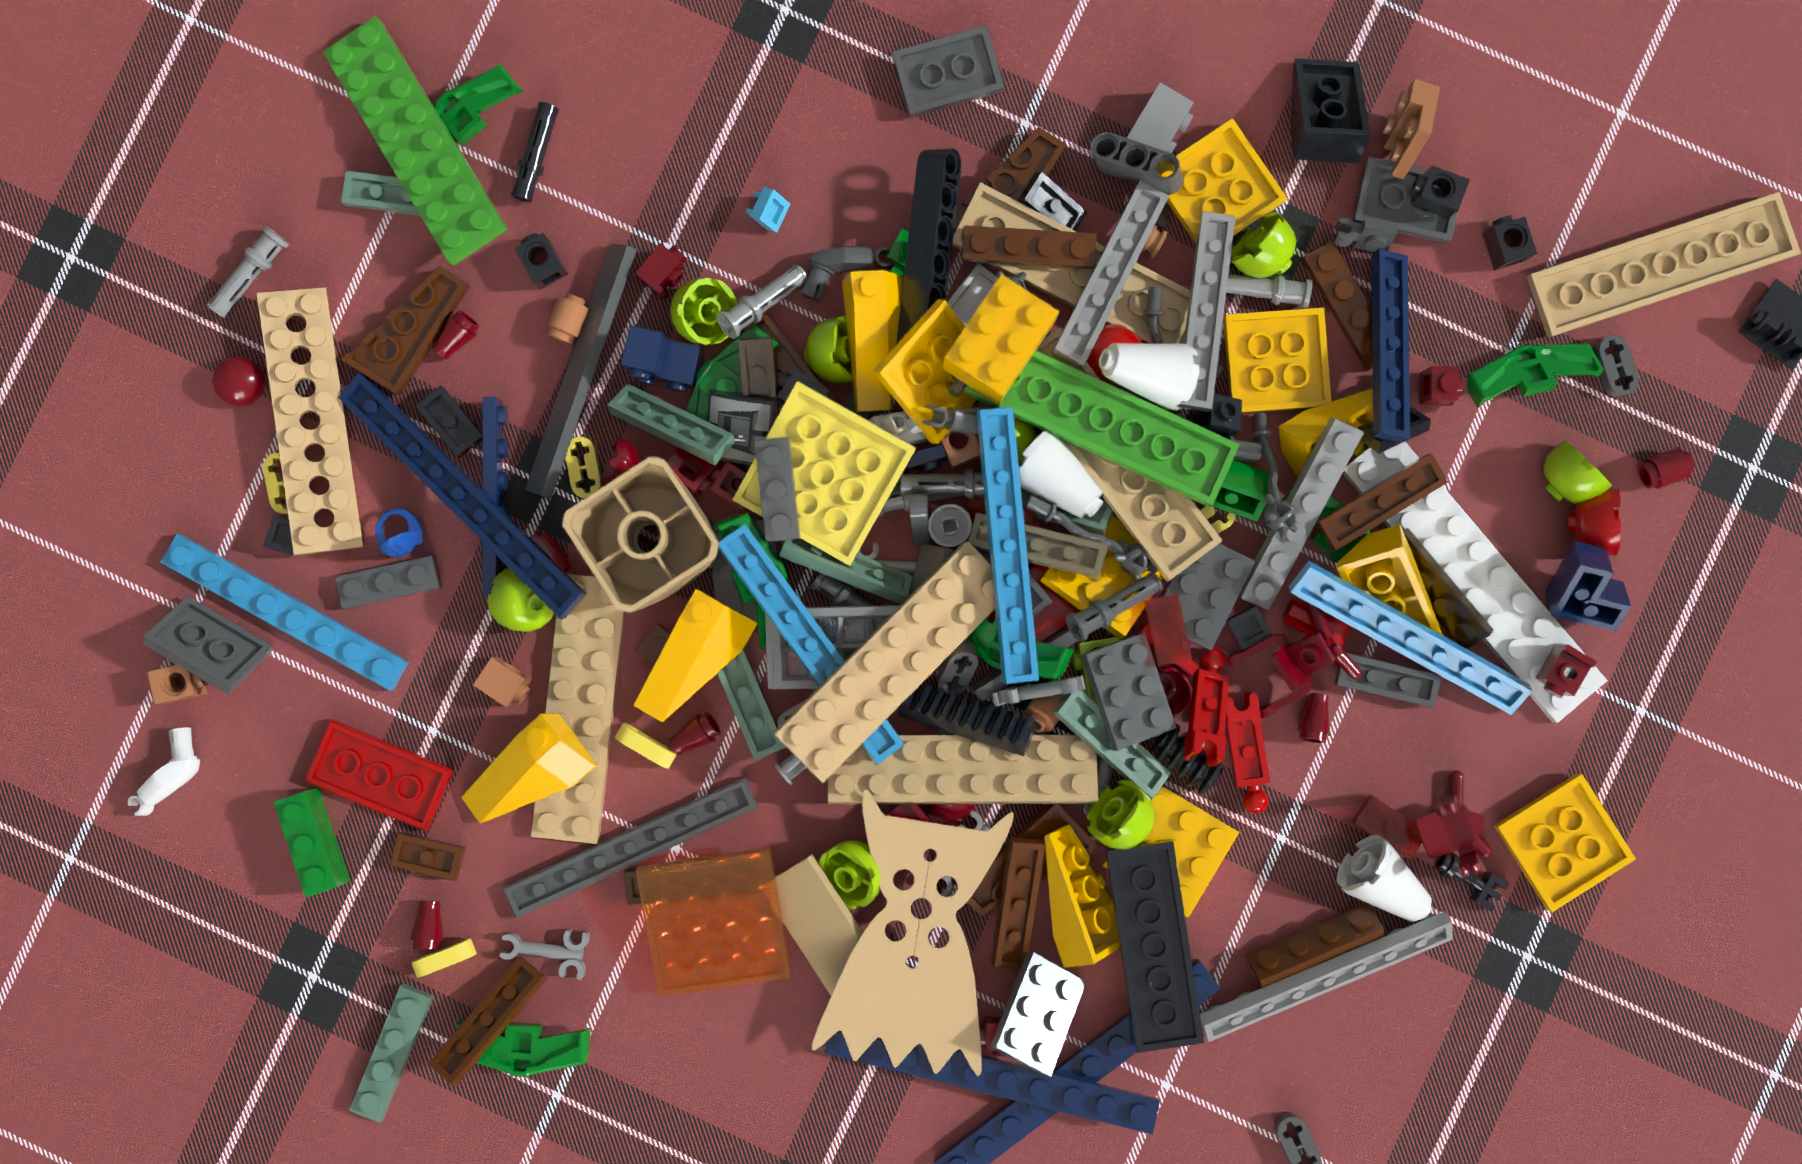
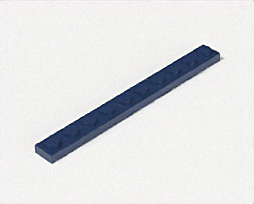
(462, 496)
(1088, 1063)
(1019, 1084)

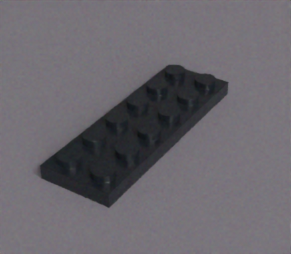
(1154, 946)

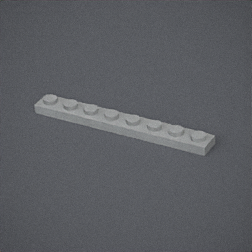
(1327, 976)

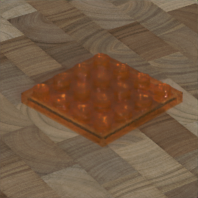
(713, 922)

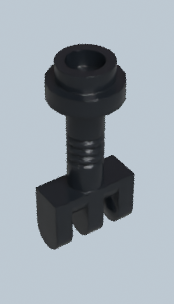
(1448, 866)

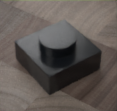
(279, 536)
(1248, 627)

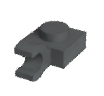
(1368, 235)

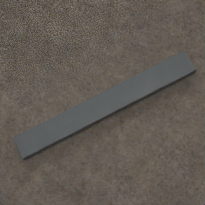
(580, 370)
(630, 847)

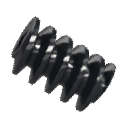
(1172, 746)

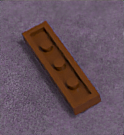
(1028, 247)
(1343, 299)
(1381, 502)
(1018, 902)
(1315, 944)
(487, 1021)

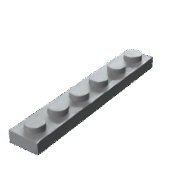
(1110, 274)
(1208, 302)
(1308, 499)

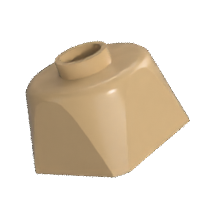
(608, 529)

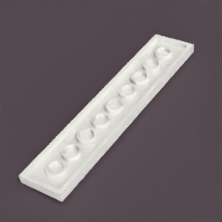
(1521, 623)

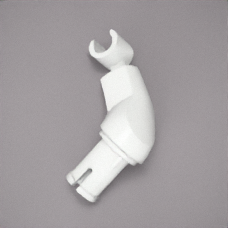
(171, 775)

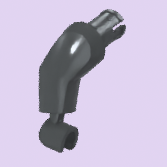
(838, 259)
(956, 419)

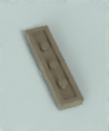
(1050, 549)

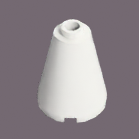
(1154, 371)
(1058, 476)
(1383, 880)

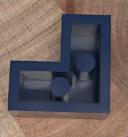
(654, 357)
(1584, 589)

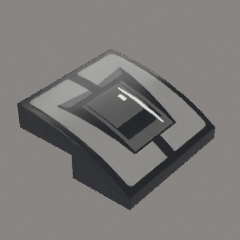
(743, 417)

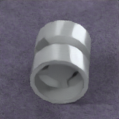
(950, 526)

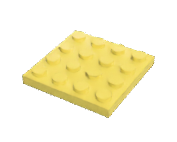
(839, 468)

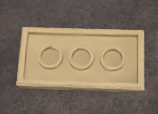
(817, 919)

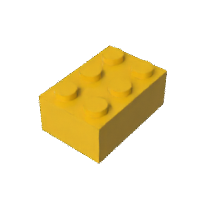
(1000, 339)

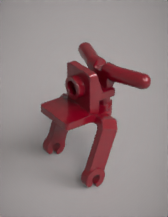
(1301, 659)
(1454, 828)

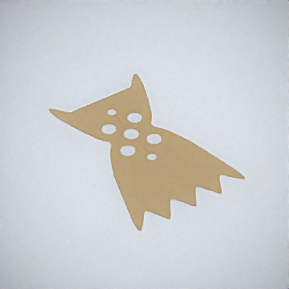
(938, 997)

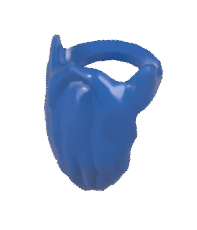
(403, 543)

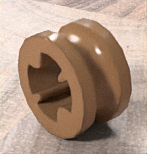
(1154, 241)

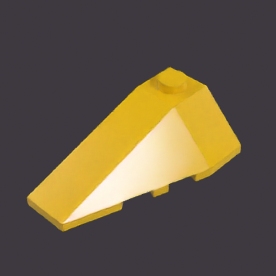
(872, 323)
(1303, 431)
(1387, 570)
(696, 650)
(533, 766)
(1080, 906)

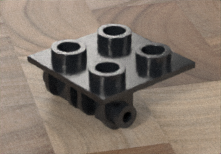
(1777, 324)

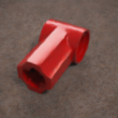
(1298, 617)

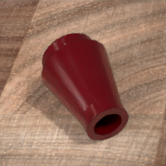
(455, 334)
(1315, 720)
(696, 733)
(428, 926)

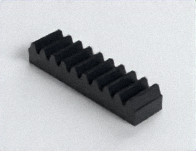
(969, 718)

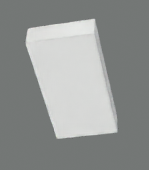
(972, 293)

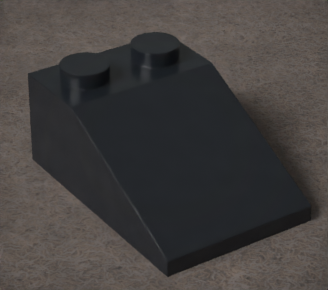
(1328, 111)

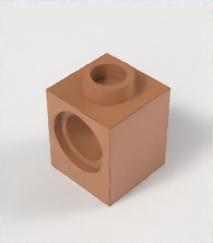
(962, 456)
(503, 682)
(165, 688)

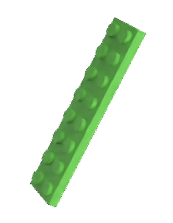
(415, 141)
(1119, 427)

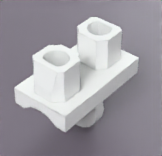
(901, 426)

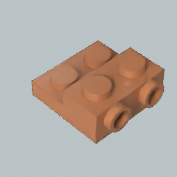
(1410, 125)

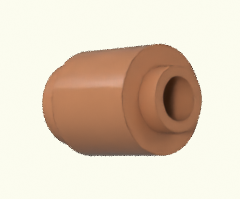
(567, 318)
(1041, 712)

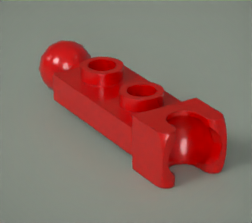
(1208, 709)
(1248, 752)

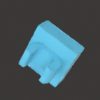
(769, 209)

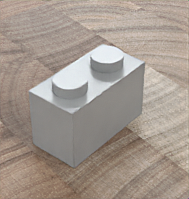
(1162, 118)

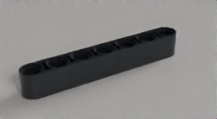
(929, 234)

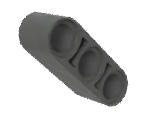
(1129, 151)

